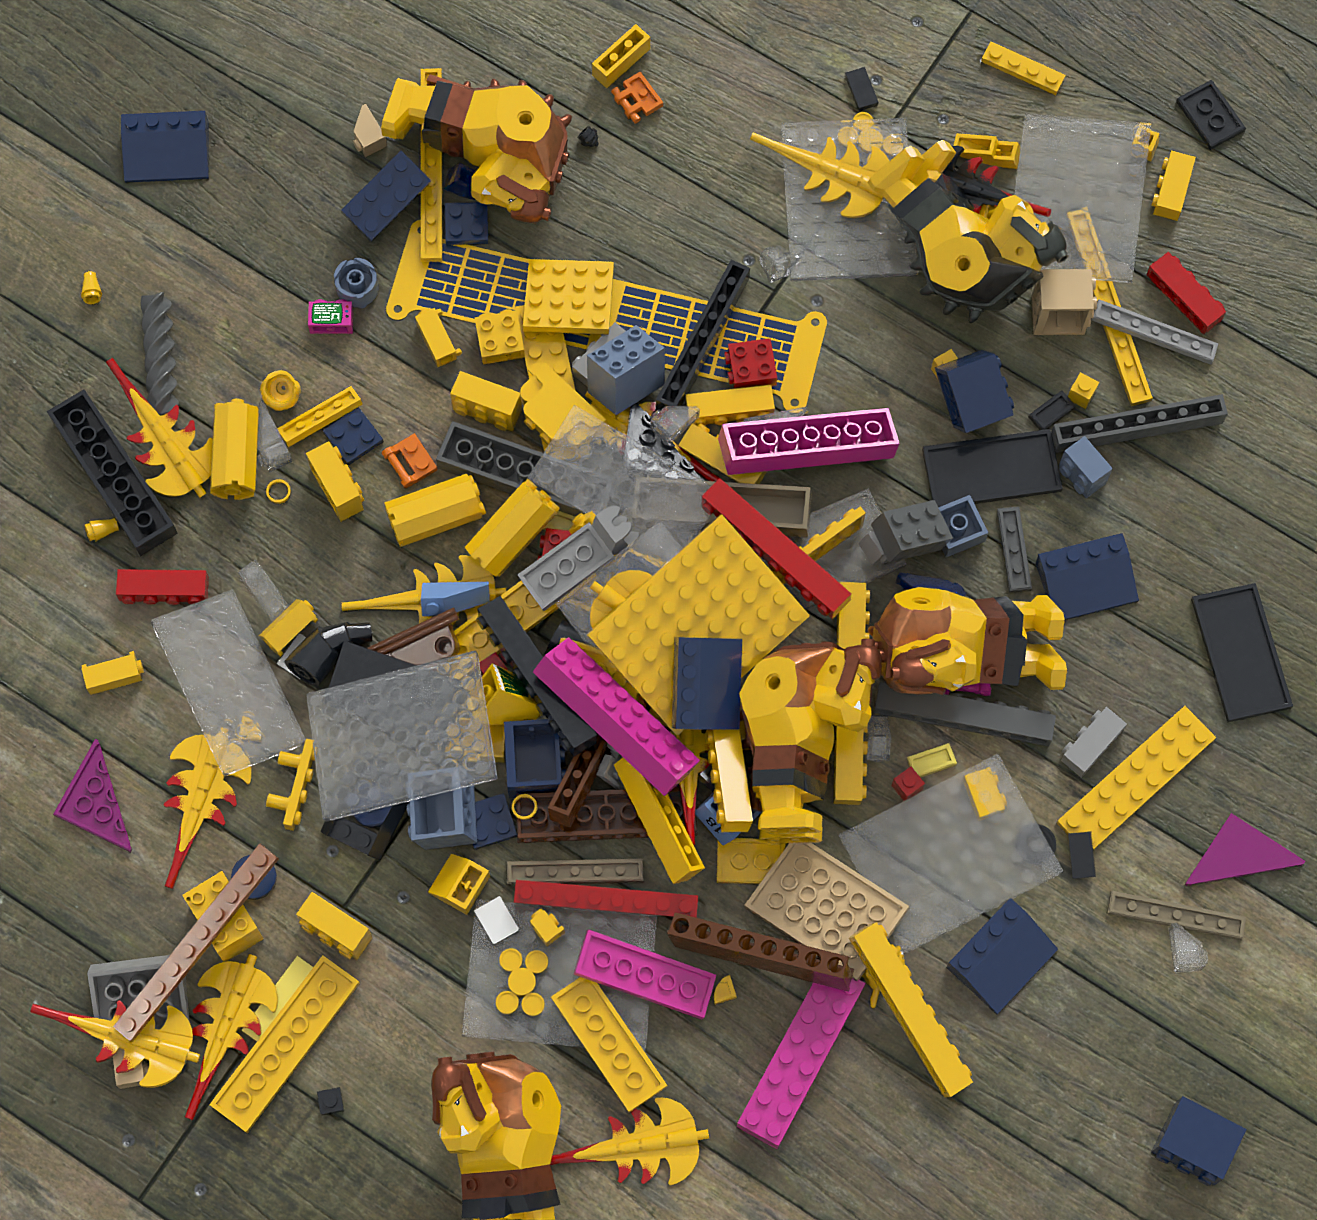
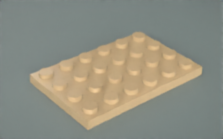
(823, 902)

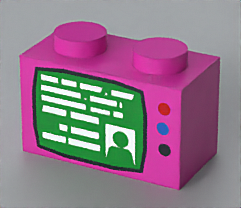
(330, 317)

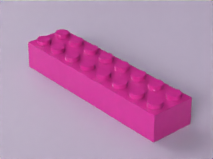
(808, 441)
(616, 716)
(798, 1062)

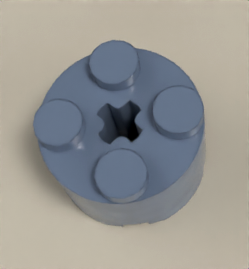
(356, 282)

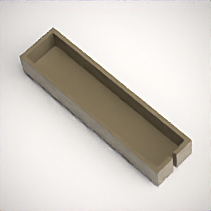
(783, 506)

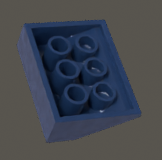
(165, 146)
(1088, 576)
(706, 683)
(1002, 956)

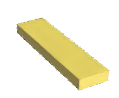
(285, 989)

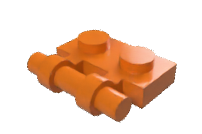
(642, 94)

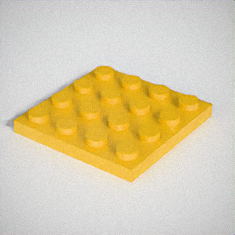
(568, 296)

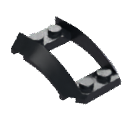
(363, 838)

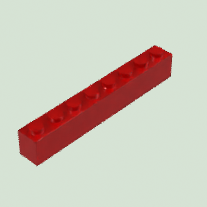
(777, 549)
(605, 898)

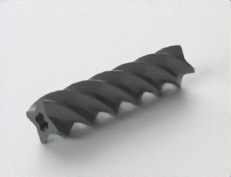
(157, 347)

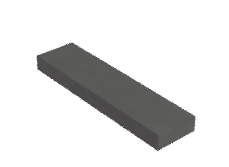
(1014, 549)

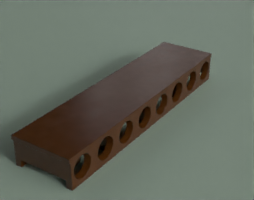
(601, 817)
(760, 953)

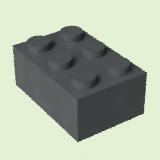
(911, 531)

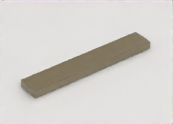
(576, 871)
(1186, 916)

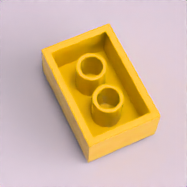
(486, 401)
(336, 480)
(333, 927)

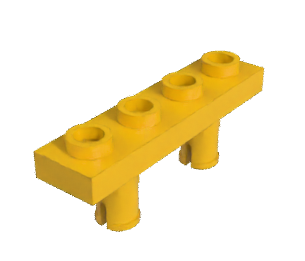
(298, 795)

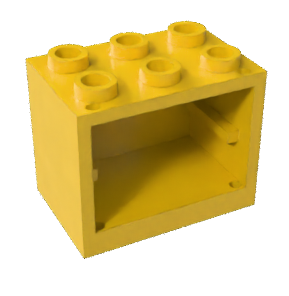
(238, 933)

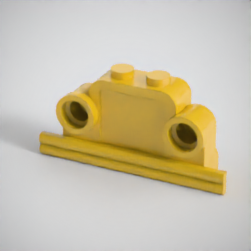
(549, 400)

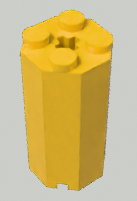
(234, 450)
(435, 509)
(512, 528)

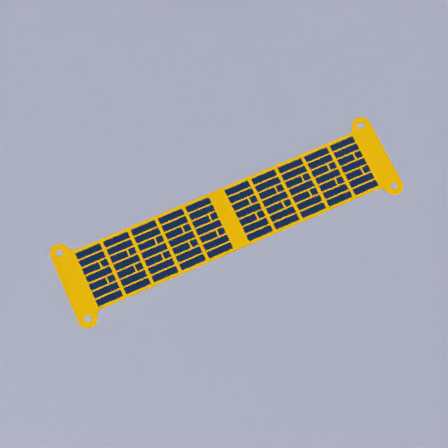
(489, 281)

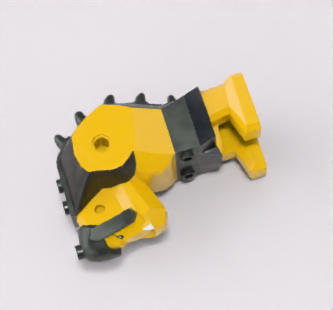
(960, 251)

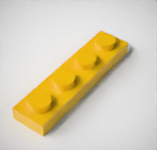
(1023, 68)
(319, 416)

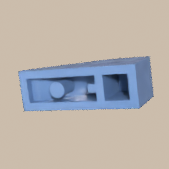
(445, 595)

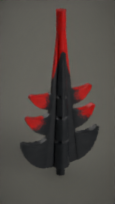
(980, 190)

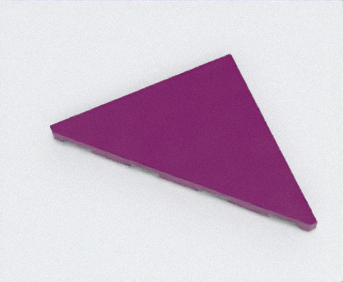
(92, 801)
(1241, 852)

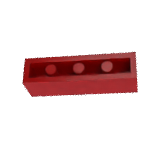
(1186, 292)
(162, 586)

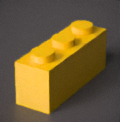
(621, 56)
(1173, 185)

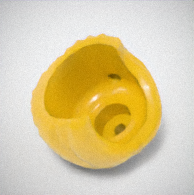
(275, 396)

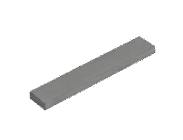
(1155, 332)

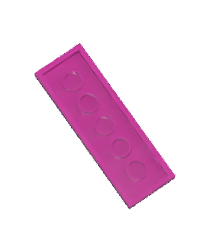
(645, 974)

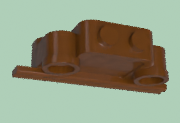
(425, 641)

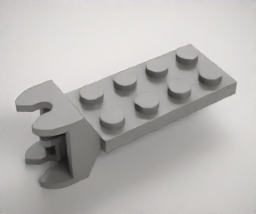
(578, 557)

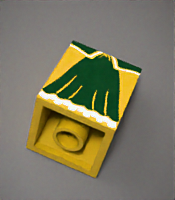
(506, 697)

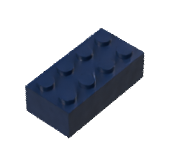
(385, 196)

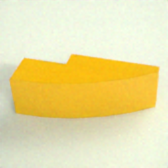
(991, 150)

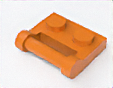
(415, 456)

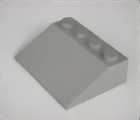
(125, 981)

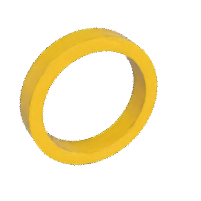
(274, 482)
(524, 796)

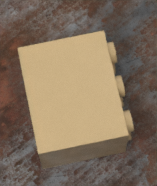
(1063, 302)

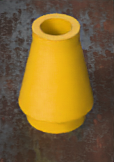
(91, 290)
(100, 528)

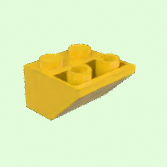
(459, 883)

